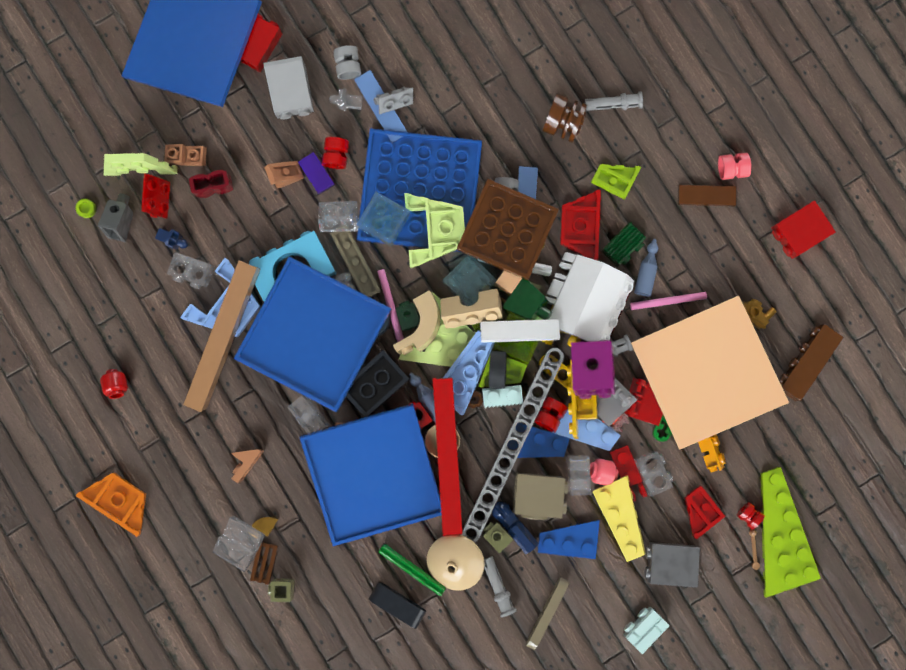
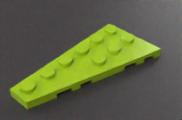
(784, 543)

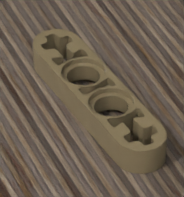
(547, 613)

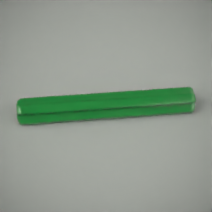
(412, 569)

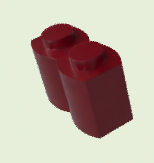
(207, 185)

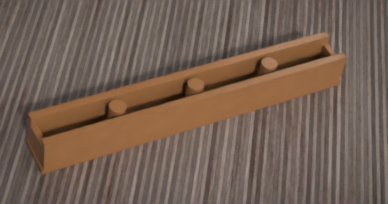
(222, 336)

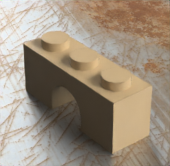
(485, 309)

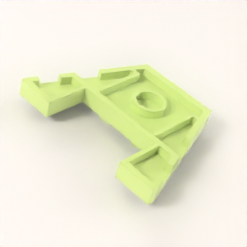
(123, 163)
(444, 228)
(445, 347)

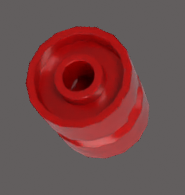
(335, 153)
(547, 420)

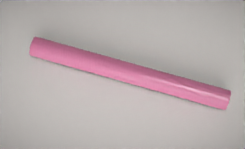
(668, 300)
(390, 303)

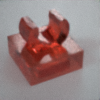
(618, 423)

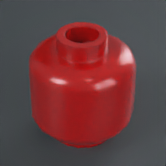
(114, 384)

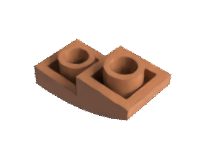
(185, 155)

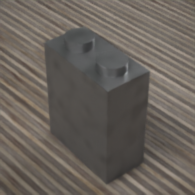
(672, 564)

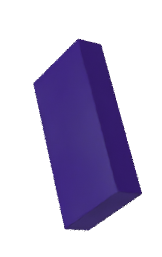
(316, 173)

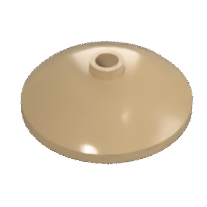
(459, 553)

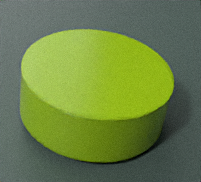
(85, 208)

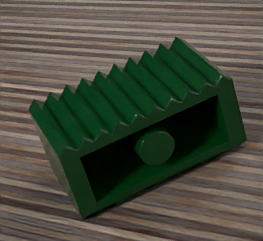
(623, 244)

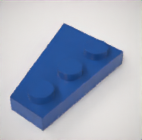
(540, 443)
(571, 541)

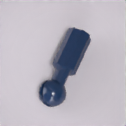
(514, 527)

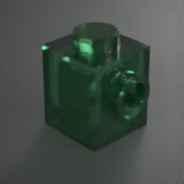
(407, 315)

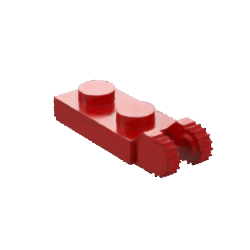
(626, 466)

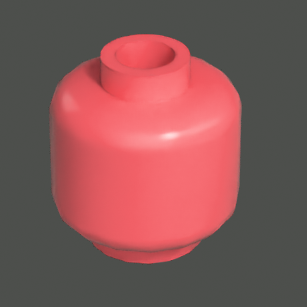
(603, 472)

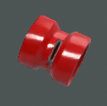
(750, 515)

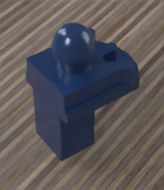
(171, 239)

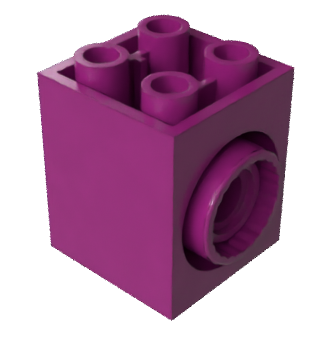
(596, 381)

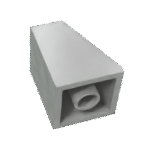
(289, 87)

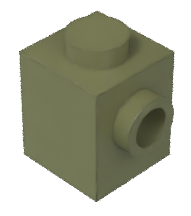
(497, 536)
(281, 590)

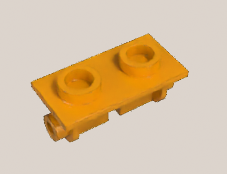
(715, 458)

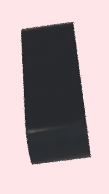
(397, 605)

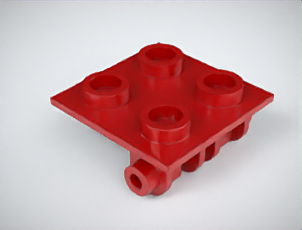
(155, 196)
(646, 406)

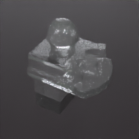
(346, 101)

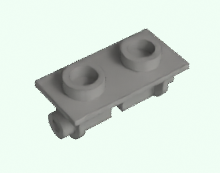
(395, 100)

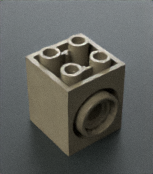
(539, 496)

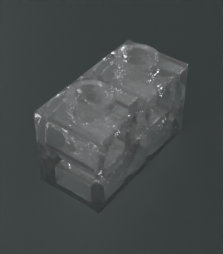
(338, 216)
(192, 266)
(578, 475)
(649, 475)

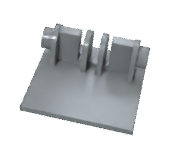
(612, 408)

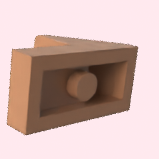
(283, 173)
(249, 459)

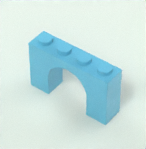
(307, 247)

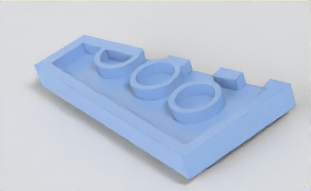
(467, 371)

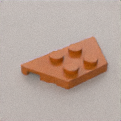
(117, 501)

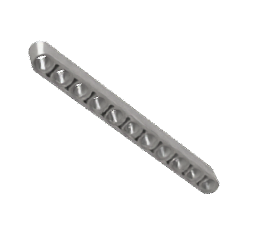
(513, 434)

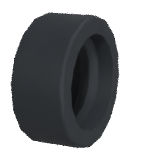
(497, 369)

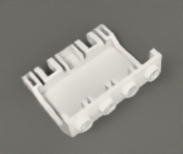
(588, 297)

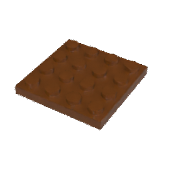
(507, 229)

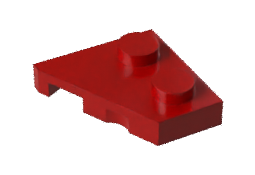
(702, 512)

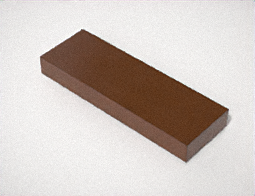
(706, 195)

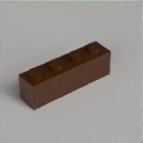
(809, 362)

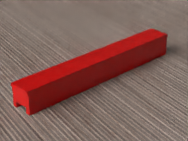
(447, 456)

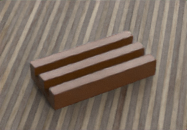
(260, 579)

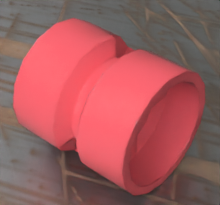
(734, 166)

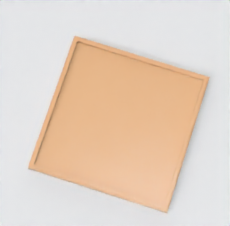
(709, 372)

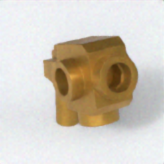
(756, 315)

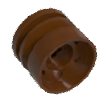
(565, 118)

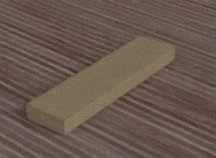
(356, 263)

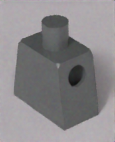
(116, 218)

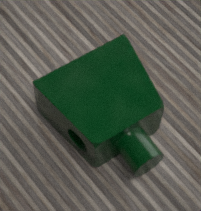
(527, 302)

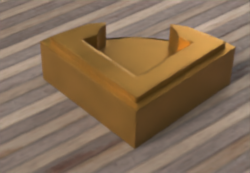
(265, 525)

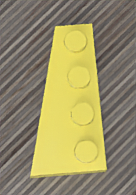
(620, 513)

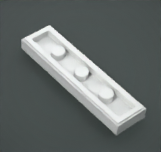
(520, 330)

